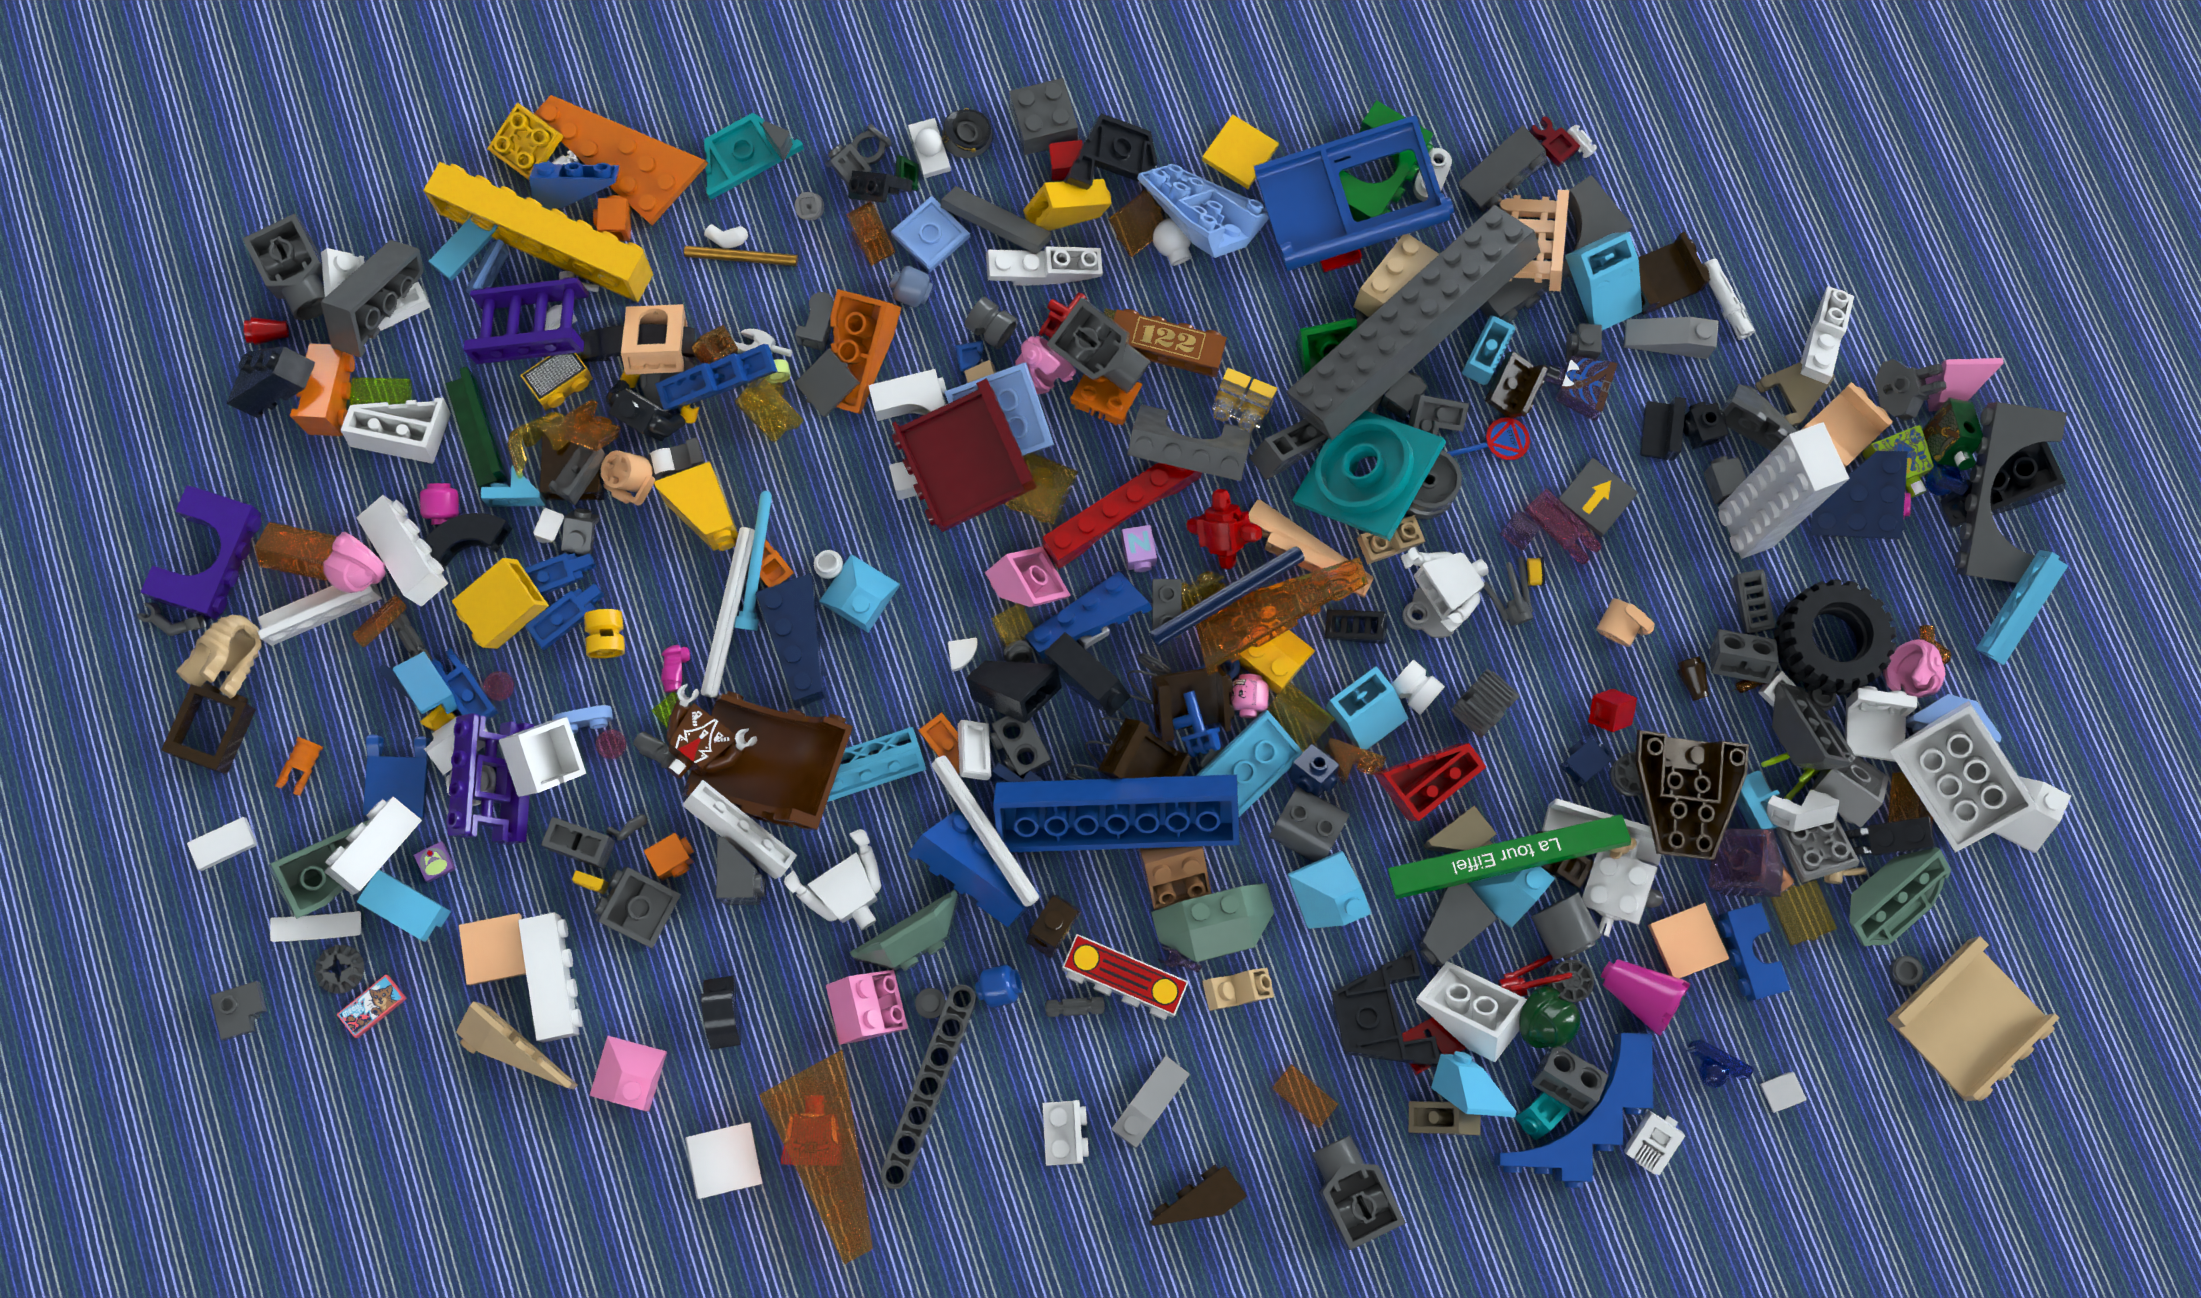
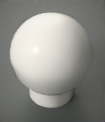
(1171, 242)

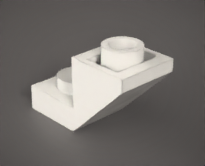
(1815, 811)

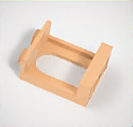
(653, 357)

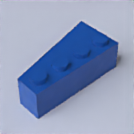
(961, 857)

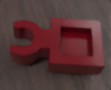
(1558, 143)

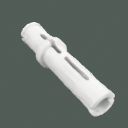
(1730, 304)

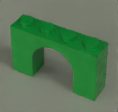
(1374, 199)

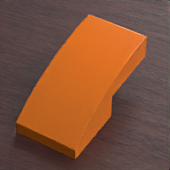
(773, 568)

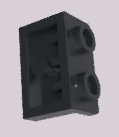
(876, 186)

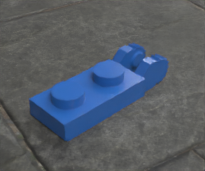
(465, 688)

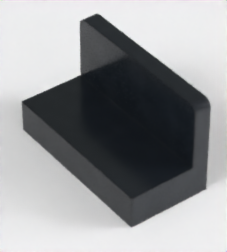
(1663, 429)

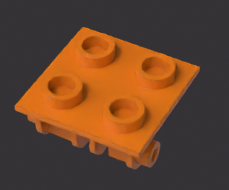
(1105, 398)

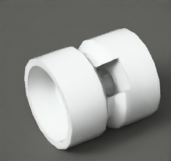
(1417, 687)

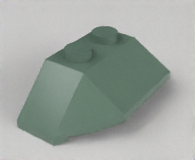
(1897, 896)
(1215, 922)
(911, 937)

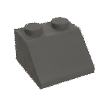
(737, 878)

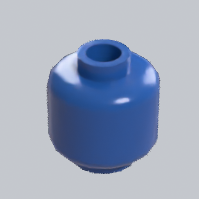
(999, 986)

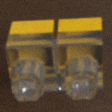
(1235, 403)

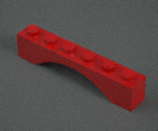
(1094, 522)

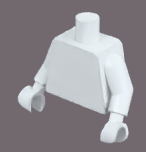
(1448, 583)
(844, 889)

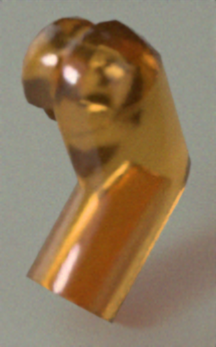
(1927, 633)

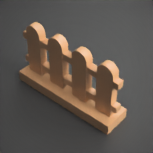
(1543, 229)

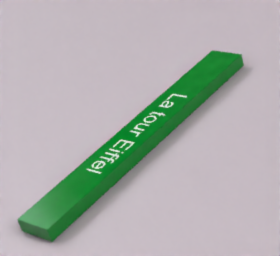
(1509, 856)

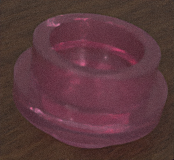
(499, 685)
(611, 744)

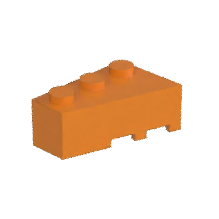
(326, 393)

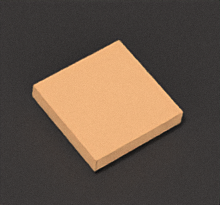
(1688, 941)
(492, 949)

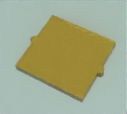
(1803, 913)

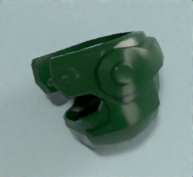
(1548, 1020)

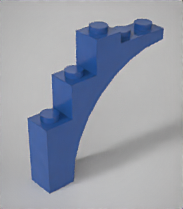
(1626, 1088)

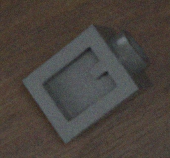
(846, 160)

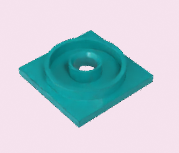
(1385, 494)

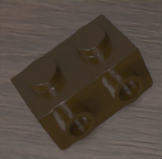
(1515, 386)

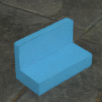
(424, 684)

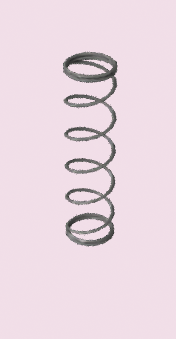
(1142, 659)

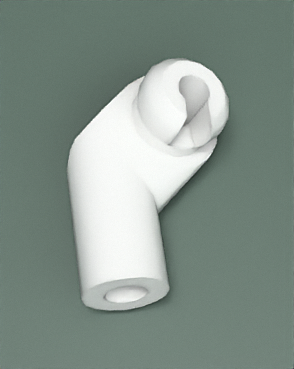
(726, 239)

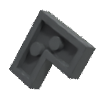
(1433, 413)

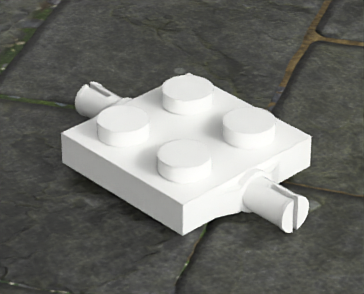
(1618, 888)

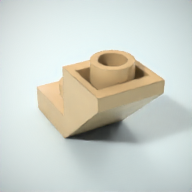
(1238, 989)

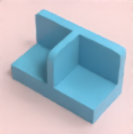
(1754, 801)

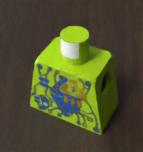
(1918, 458)

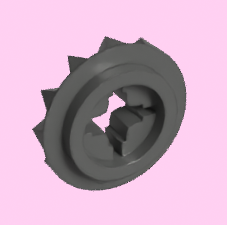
(349, 978)

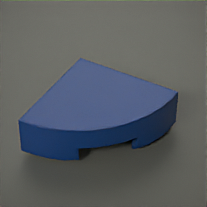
(969, 355)

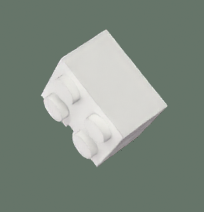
(544, 755)

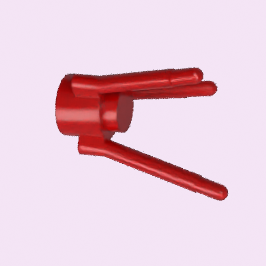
(1519, 986)

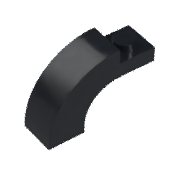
(466, 532)

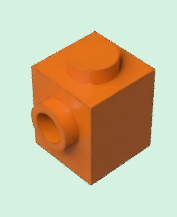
(614, 217)
(670, 856)

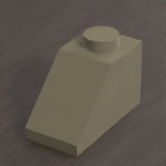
(1462, 834)
(1441, 1119)

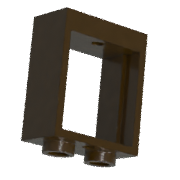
(231, 740)

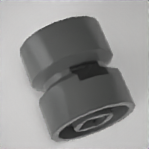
(994, 325)

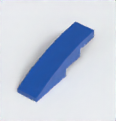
(716, 378)

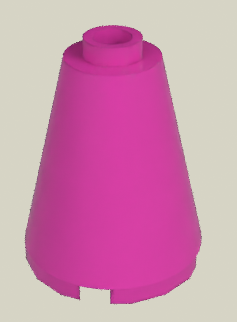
(1645, 992)

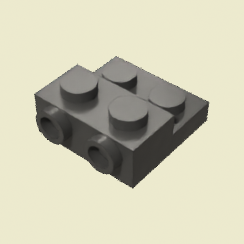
(636, 906)

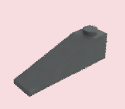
(1755, 418)

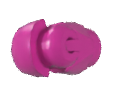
(672, 669)

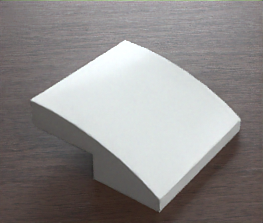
(723, 1160)

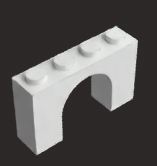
(905, 395)

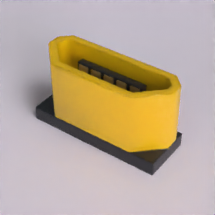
(1536, 571)

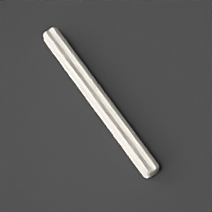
(728, 613)
(985, 831)

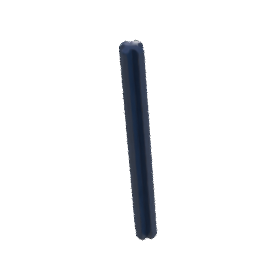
(1227, 596)

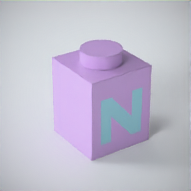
(1139, 548)

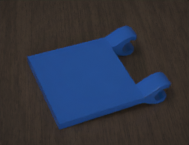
(396, 776)

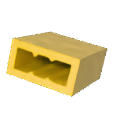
(499, 603)

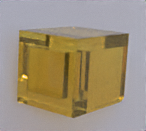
(1012, 624)

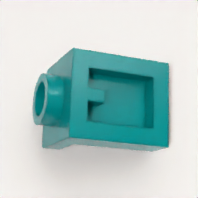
(1542, 1115)

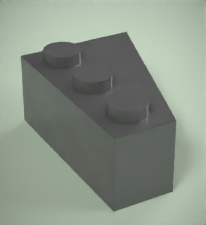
(1504, 169)

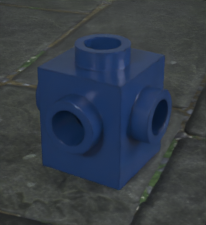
(1315, 771)

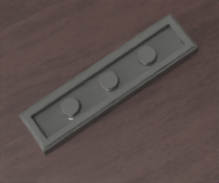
(996, 219)

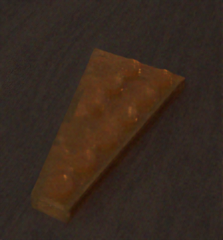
(1273, 611)
(819, 1134)

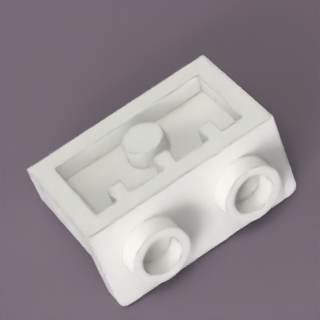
(1063, 1132)

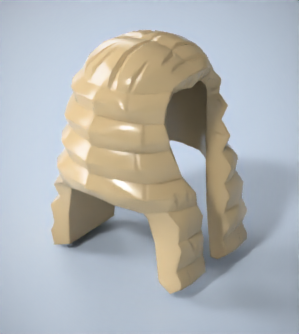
(226, 646)

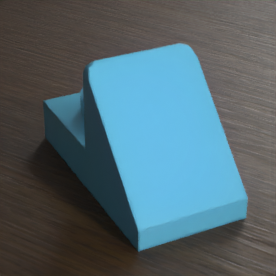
(519, 494)

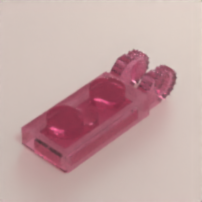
(1562, 525)

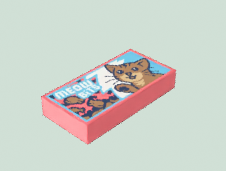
(371, 1006)

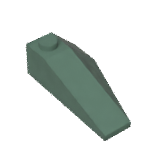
(303, 878)

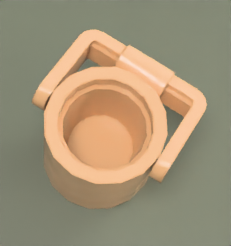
(627, 472)
(1623, 622)

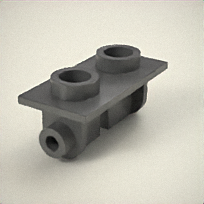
(1165, 601)

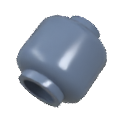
(911, 286)

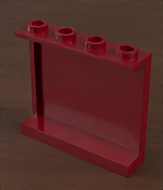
(964, 458)

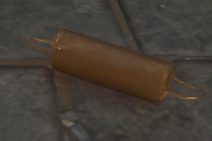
(1746, 685)

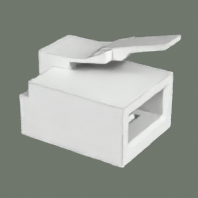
(1654, 1142)

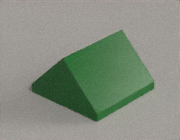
(1319, 340)

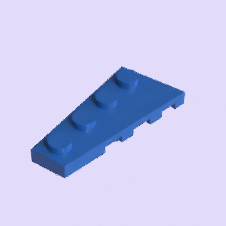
(1098, 608)

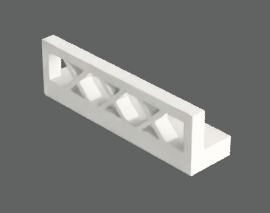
(313, 612)

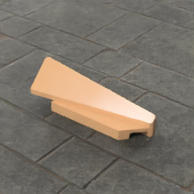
(1285, 534)

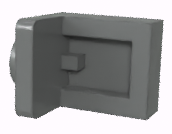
(579, 531)

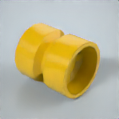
(604, 633)

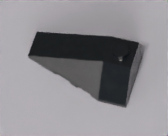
(2021, 480)

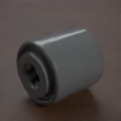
(1566, 927)

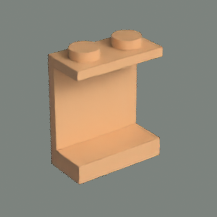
(1852, 422)

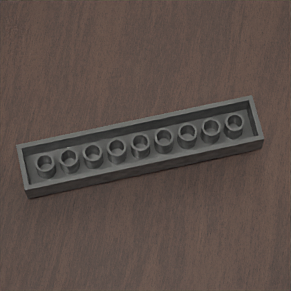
(1413, 321)

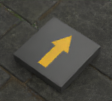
(1597, 497)

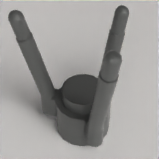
(1520, 608)

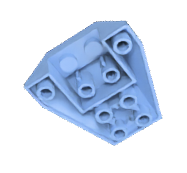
(1204, 211)

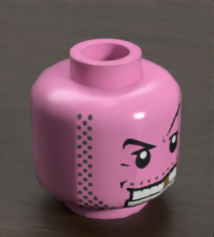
(1249, 695)

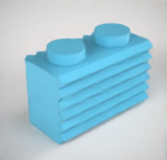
(1488, 350)

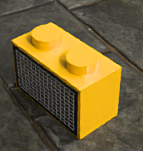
(556, 379)

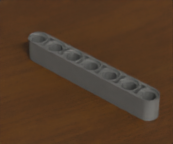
(928, 1102)

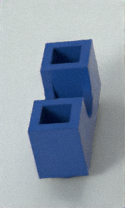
(1740, 930)

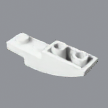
(1046, 267)
(1826, 334)

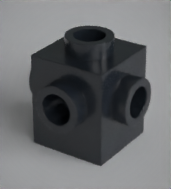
(1704, 425)

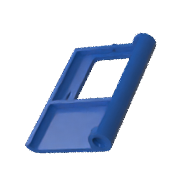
(1310, 205)

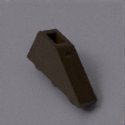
(1207, 1199)

